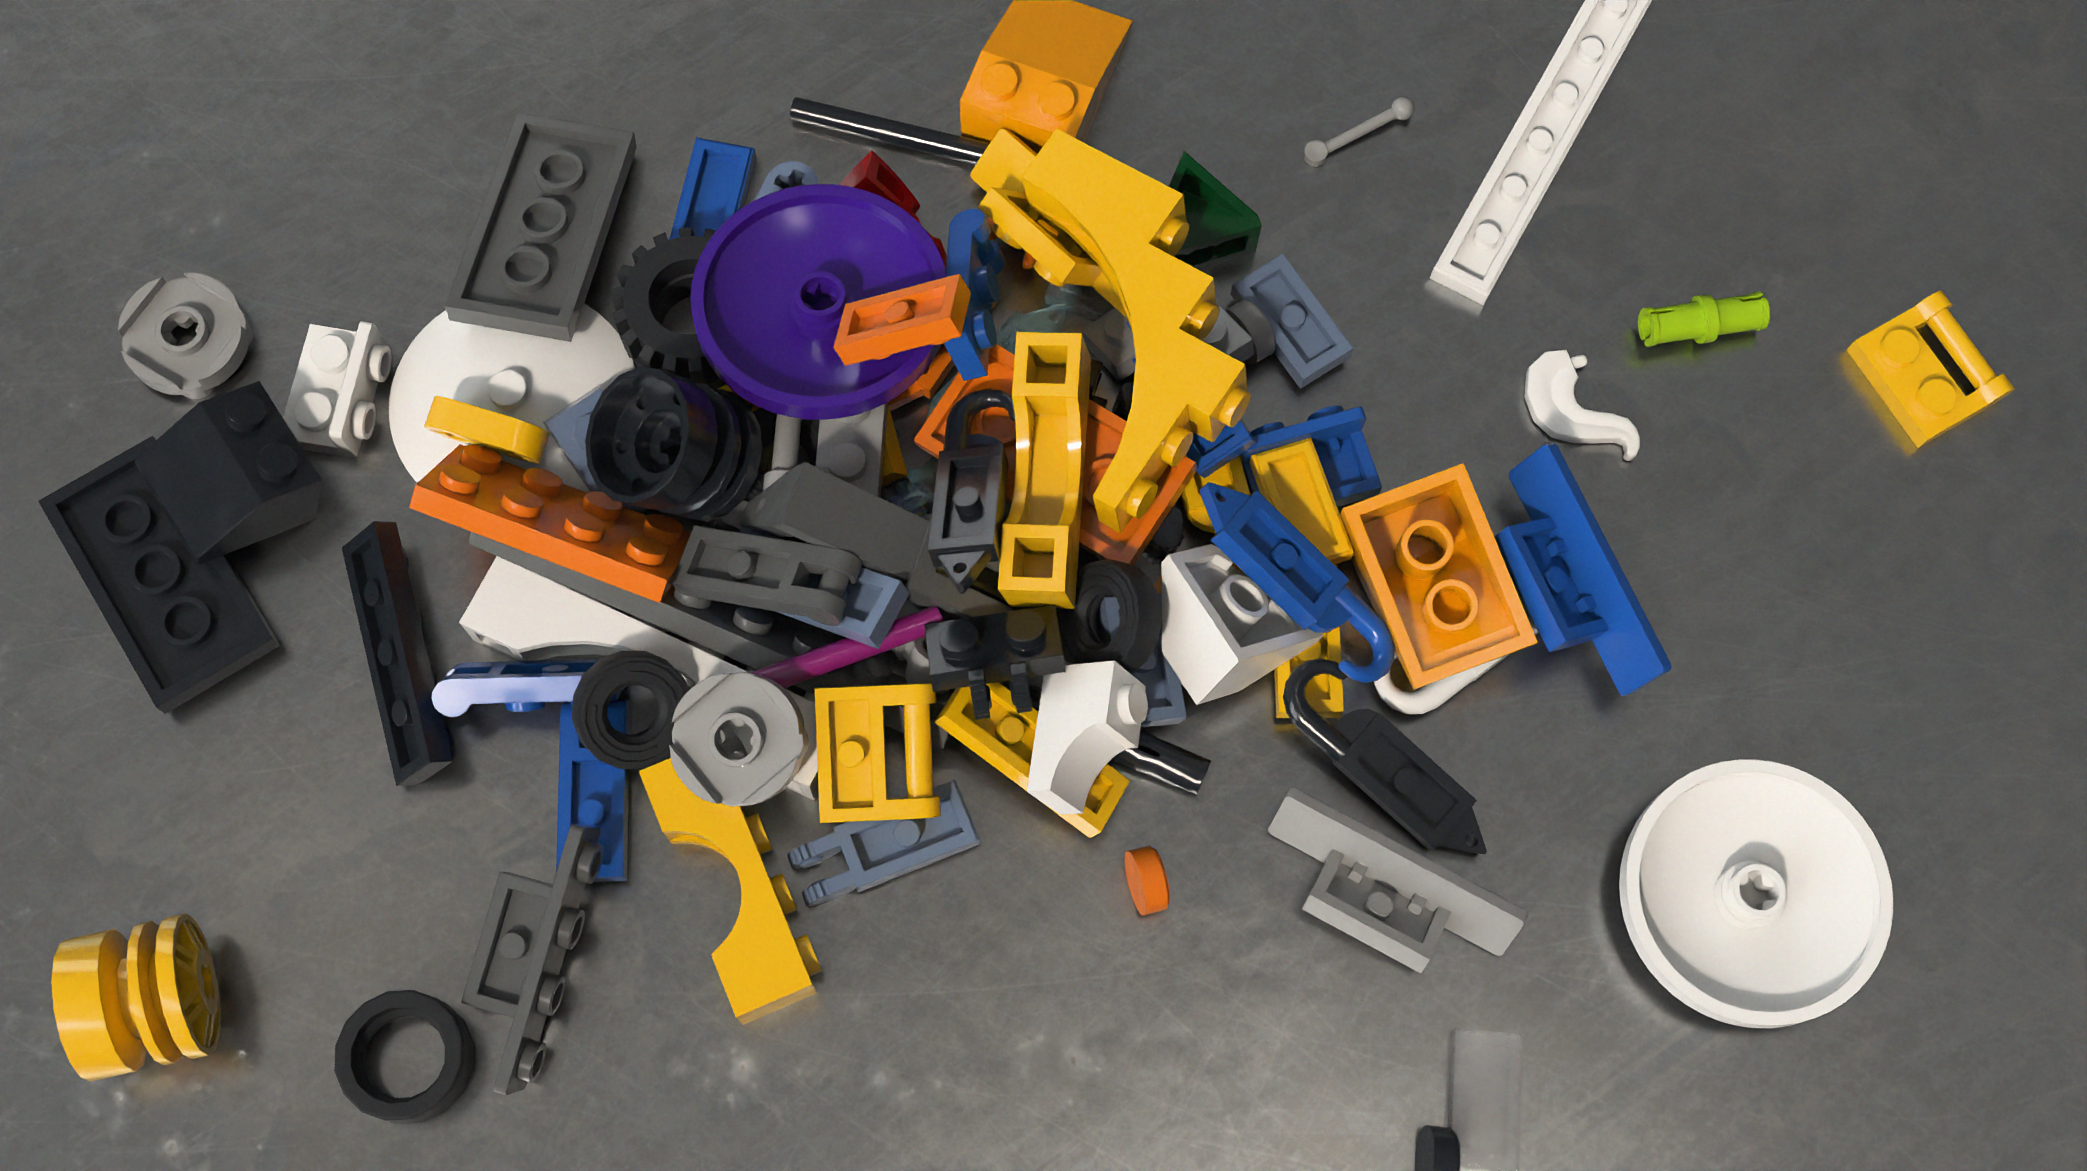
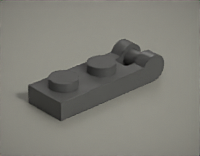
(766, 573)

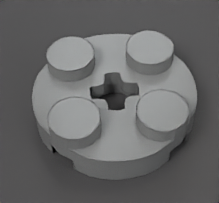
(195, 366)
(699, 733)

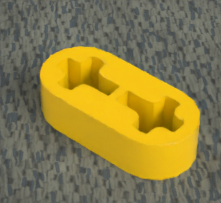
(487, 429)

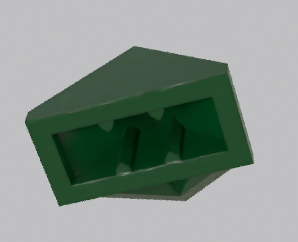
(1217, 219)

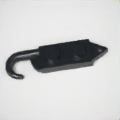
(969, 492)
(1386, 766)

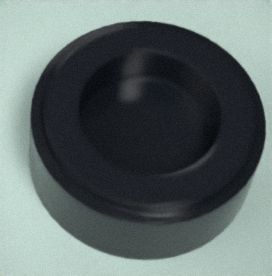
(1437, 1149)

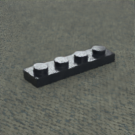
(396, 653)

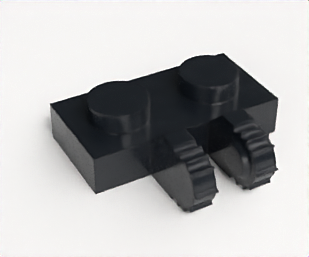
(995, 650)

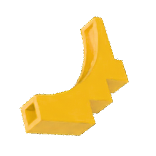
(1180, 382)

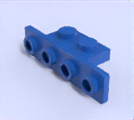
(1573, 576)

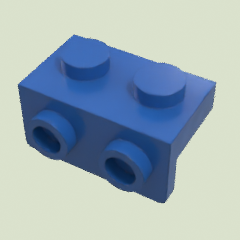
(1338, 444)

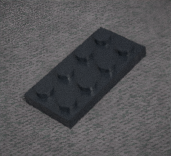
(173, 618)

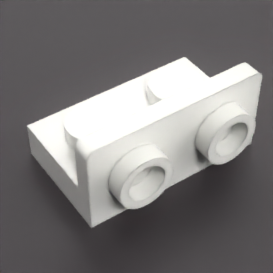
(336, 388)

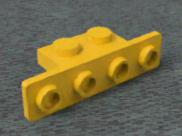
(1006, 204)

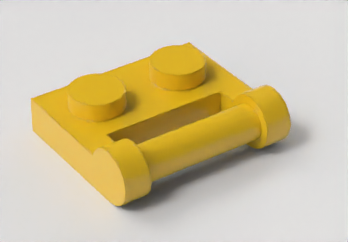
(1914, 379)
(854, 758)

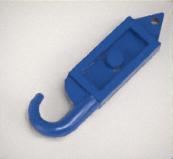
(1294, 573)

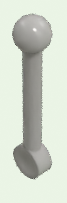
(1316, 151)

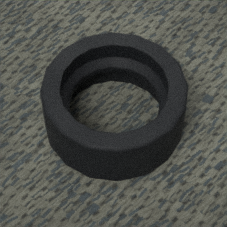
(357, 1035)

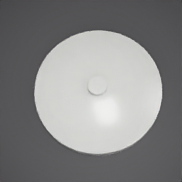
(501, 373)
(1756, 894)

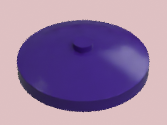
(777, 289)

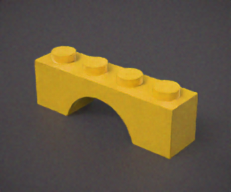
(1045, 513)
(760, 958)

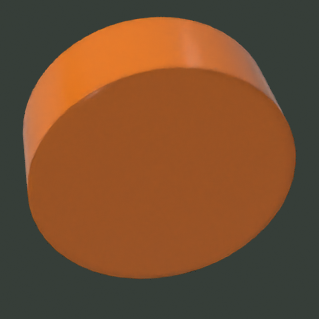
(1147, 880)

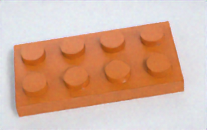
(1102, 443)
(553, 520)

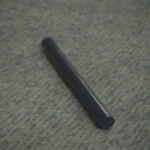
(887, 130)

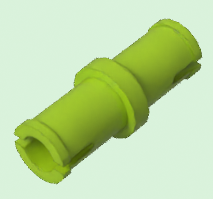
(1703, 318)

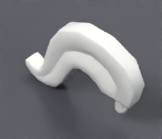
(1555, 410)

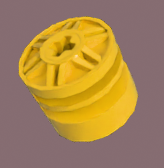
(136, 997)

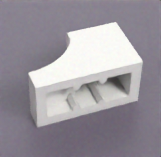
(1080, 727)

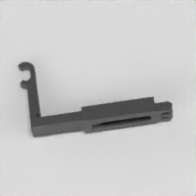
(880, 534)

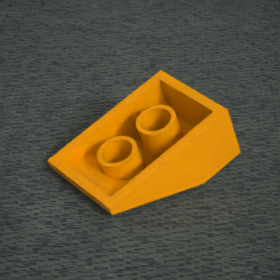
(1043, 71)
(1436, 576)

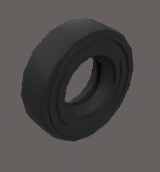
(1138, 612)
(592, 702)

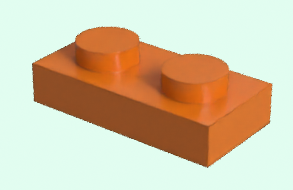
(902, 320)

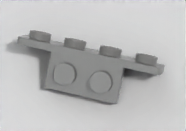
(1388, 891)

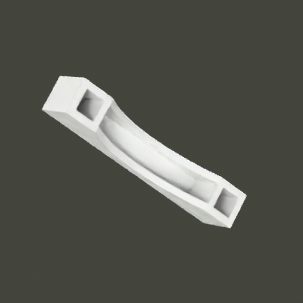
(546, 621)

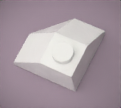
(1222, 625)

